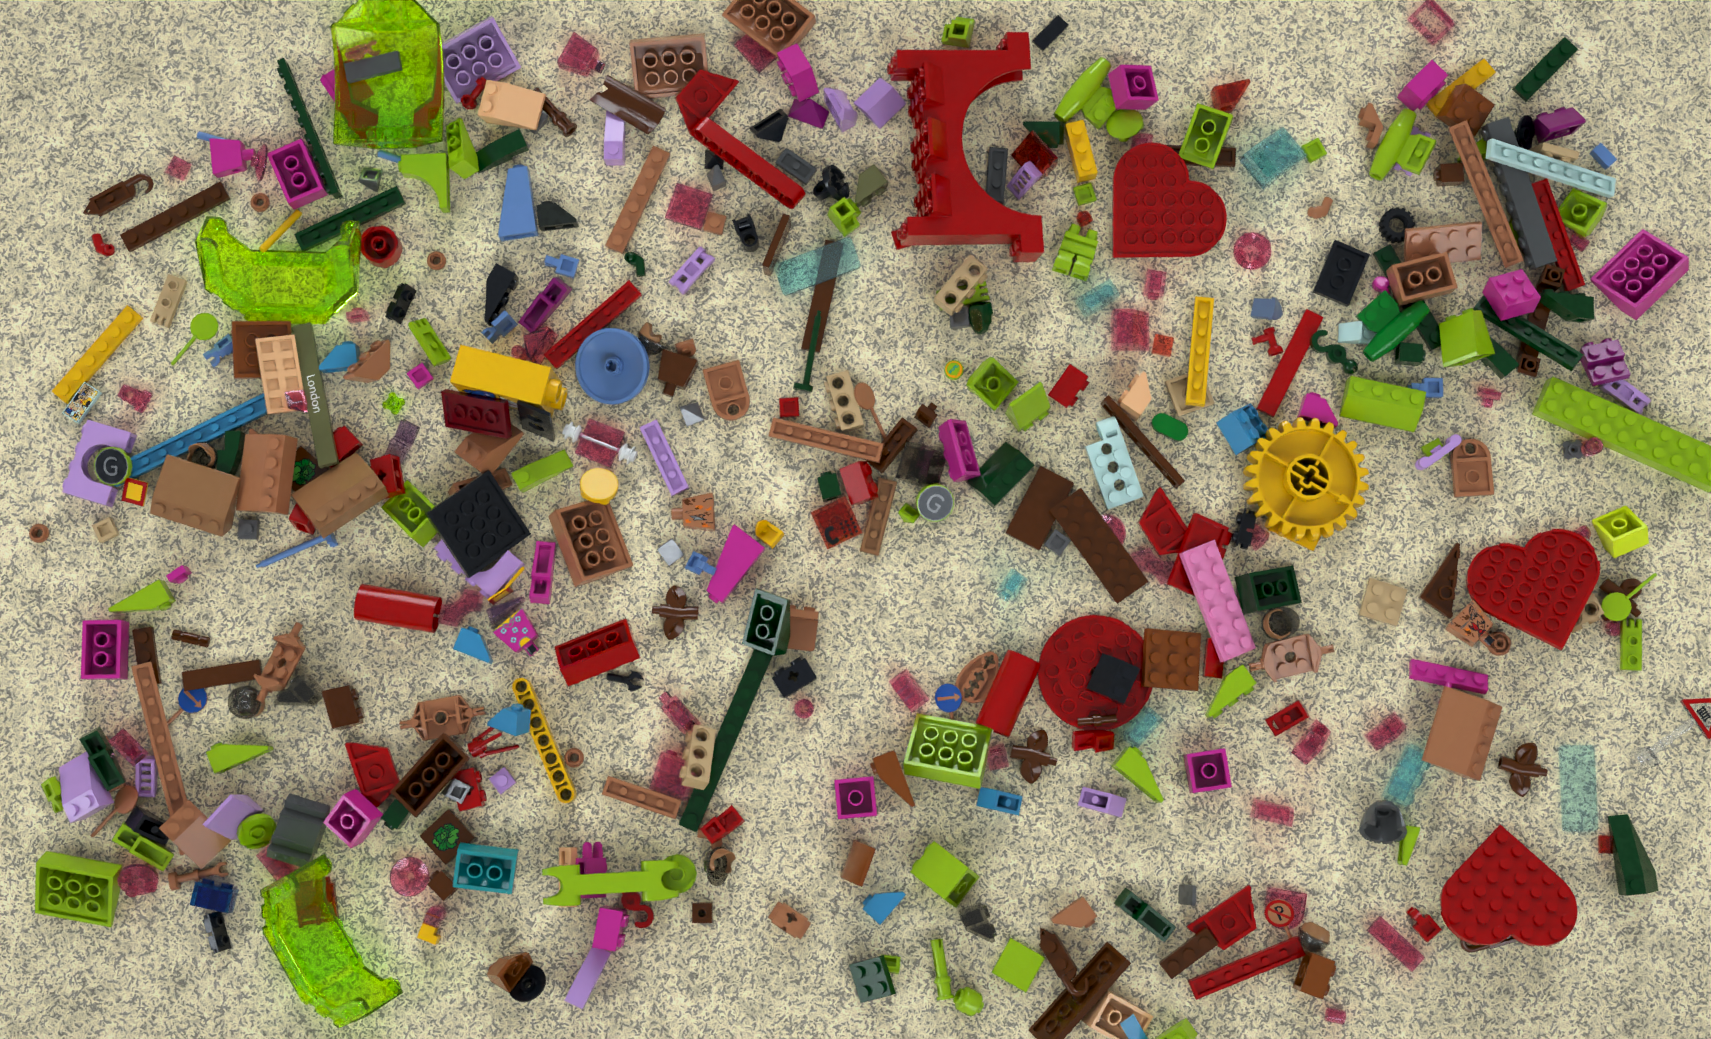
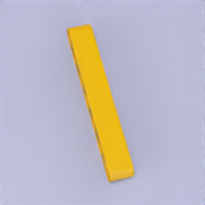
(551, 747)

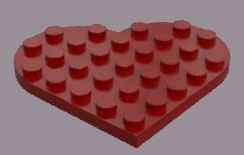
(1160, 208)
(1536, 585)
(1506, 894)

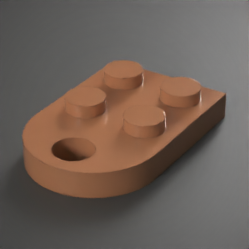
(727, 389)
(1472, 472)

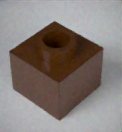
(708, 907)

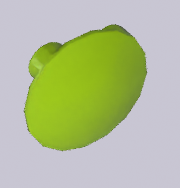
(1124, 124)

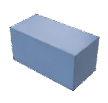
(1603, 156)

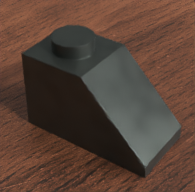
(554, 217)

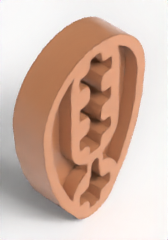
(967, 674)

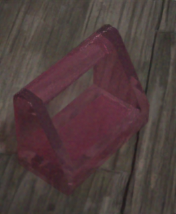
(1440, 13)

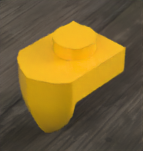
(768, 533)

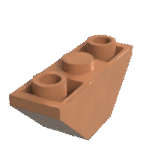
(371, 364)

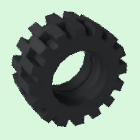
(1385, 228)

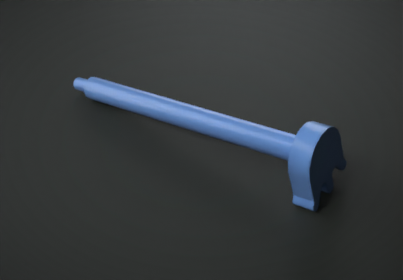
(330, 540)

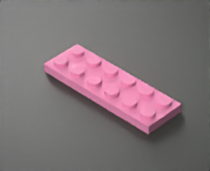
(1217, 601)

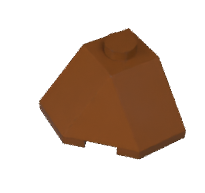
(509, 970)

